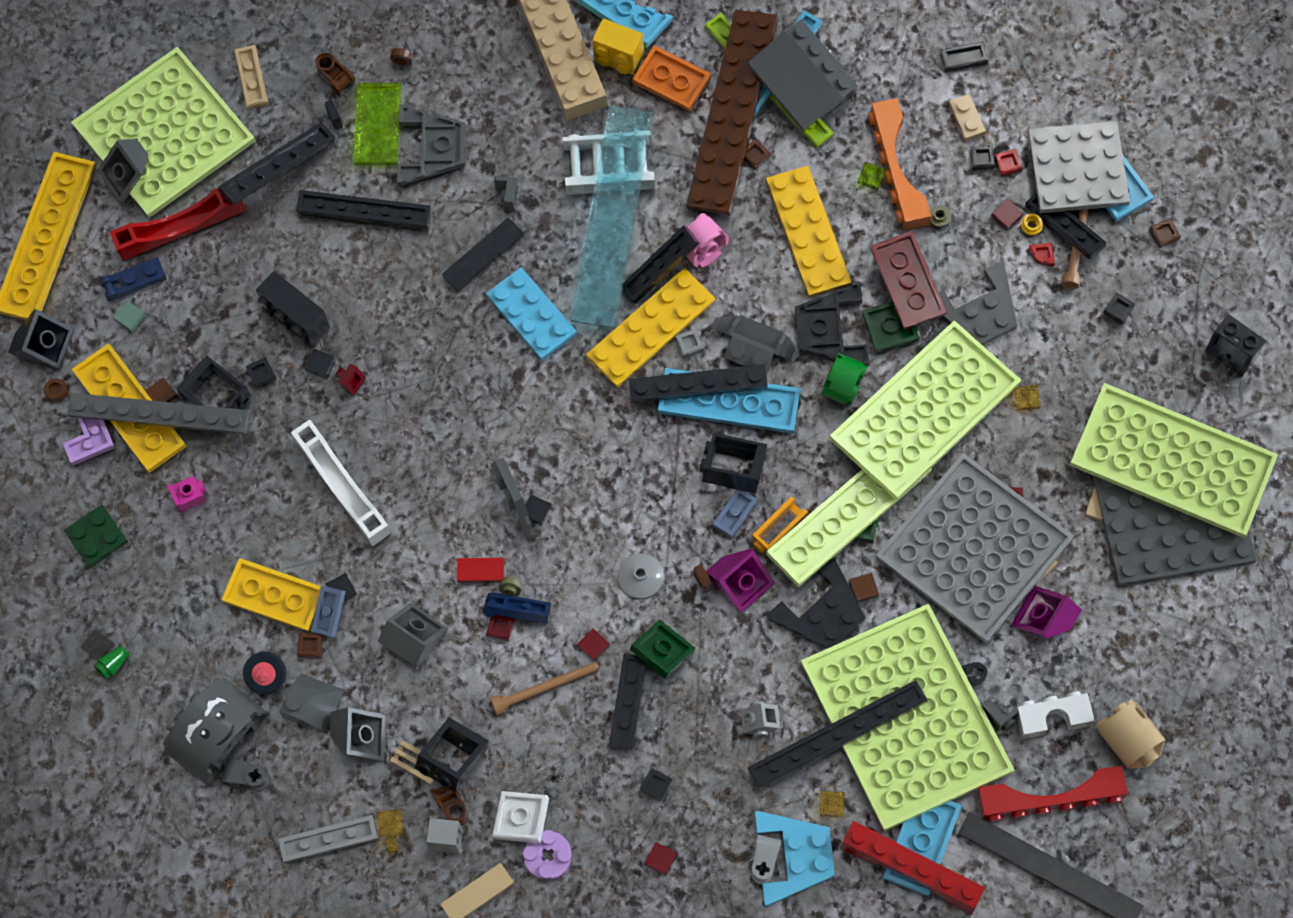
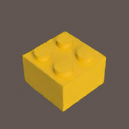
(618, 47)

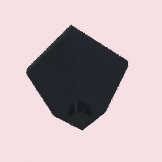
(41, 340)

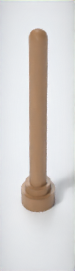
(1071, 277)
(501, 703)

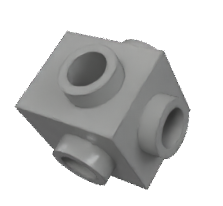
(760, 719)

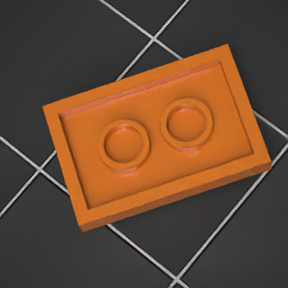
(671, 78)

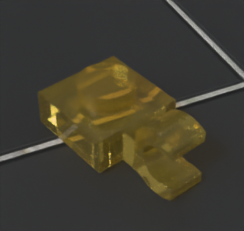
(391, 825)

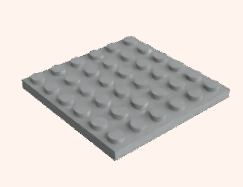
(974, 547)

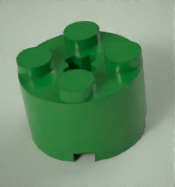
(842, 379)

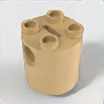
(1132, 735)

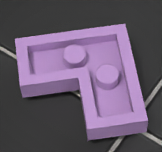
(90, 444)

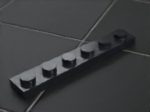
(276, 164)
(363, 209)
(698, 383)

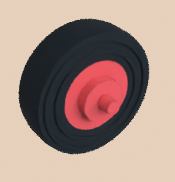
(264, 672)

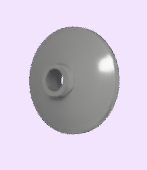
(643, 586)

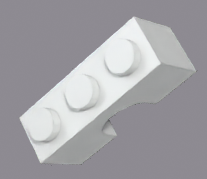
(1073, 708)

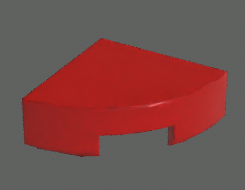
(1042, 253)

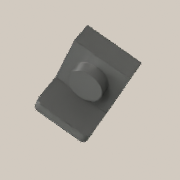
(509, 190)
(995, 715)

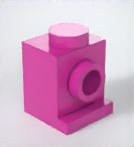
(187, 500)

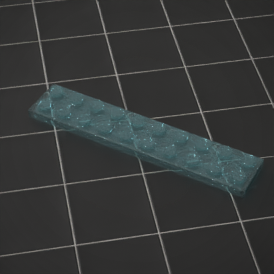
(612, 217)

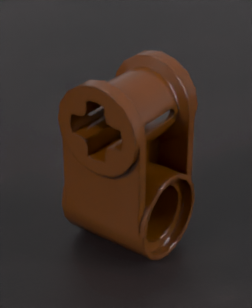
(336, 75)
(448, 802)

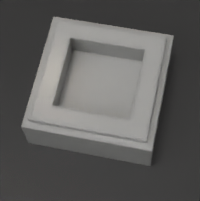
(689, 343)

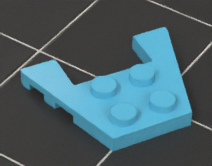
(806, 855)

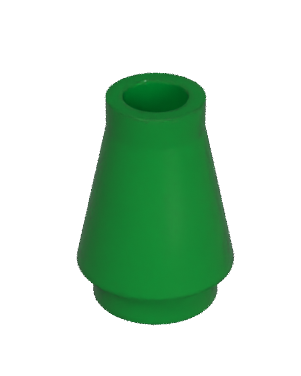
(111, 662)

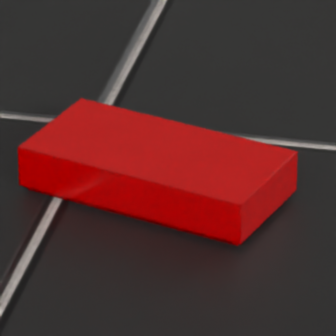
(480, 570)

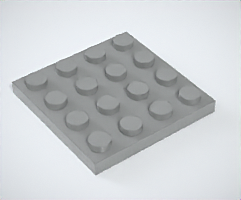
(1078, 167)

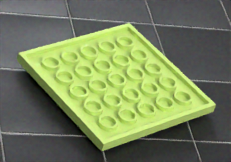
(176, 122)

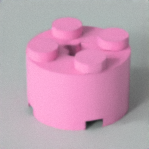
(710, 238)

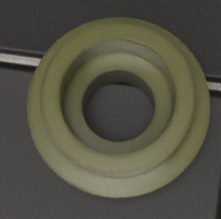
(940, 222)
(510, 586)

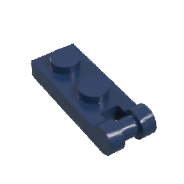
(133, 279)
(516, 607)

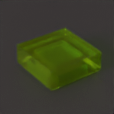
(871, 176)

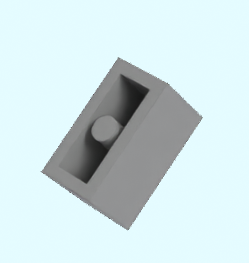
(443, 835)

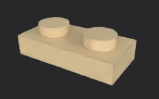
(967, 117)

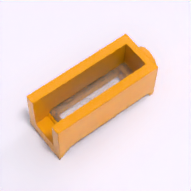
(778, 525)

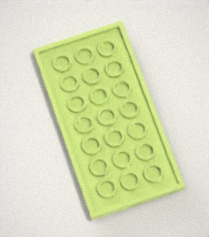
(925, 410)
(1174, 460)

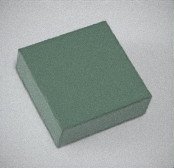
(129, 316)

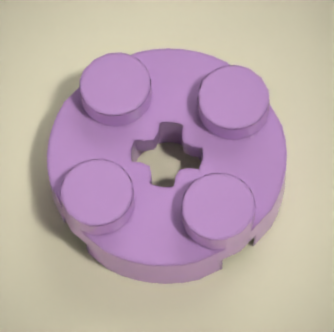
(548, 869)

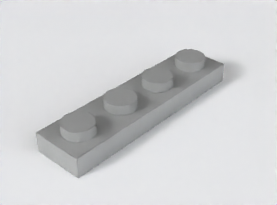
(328, 839)

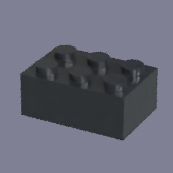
(292, 309)

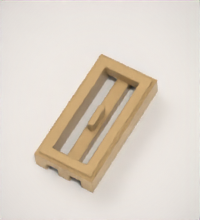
(399, 752)

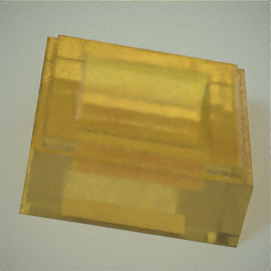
(1027, 397)
(831, 804)

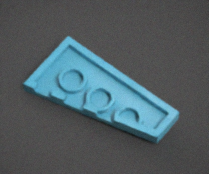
(631, 16)

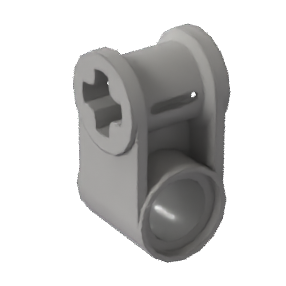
(765, 855)

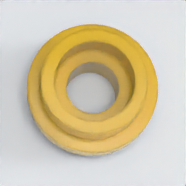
(1031, 218)

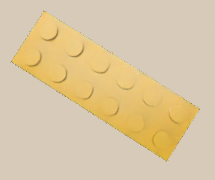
(808, 231)
(650, 327)
(108, 376)

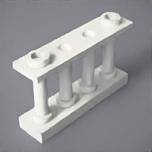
(585, 184)

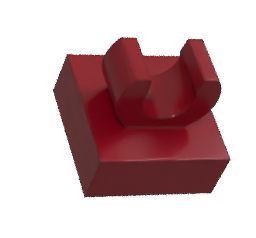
(350, 378)

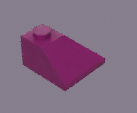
(740, 578)
(1046, 613)

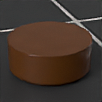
(401, 56)
(55, 390)

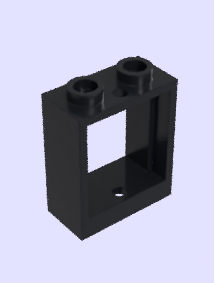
(1243, 352)
(202, 373)
(734, 447)
(463, 739)

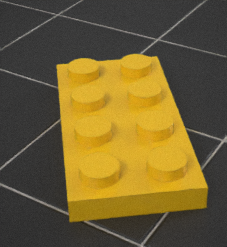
(272, 594)

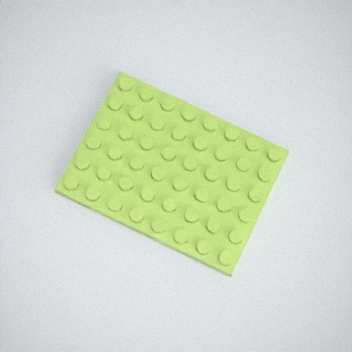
(926, 753)

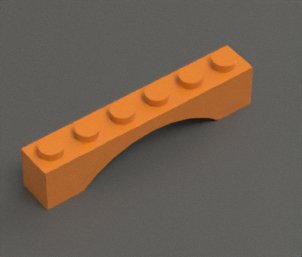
(911, 204)

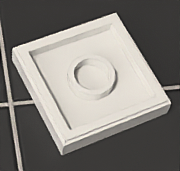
(520, 817)

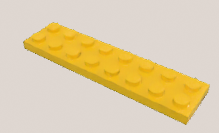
(45, 235)

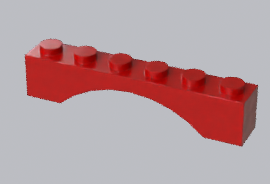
(144, 236)
(1002, 801)
(887, 853)

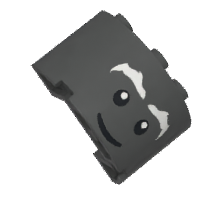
(212, 728)

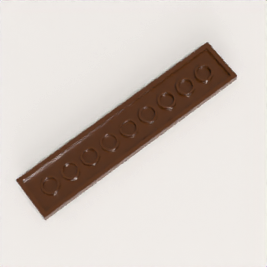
(731, 115)

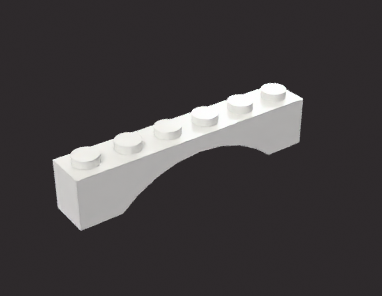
(340, 483)

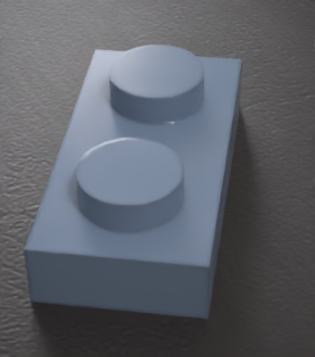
(735, 513)
(328, 611)

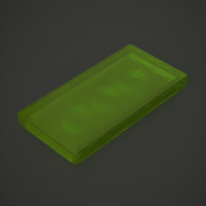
(377, 124)

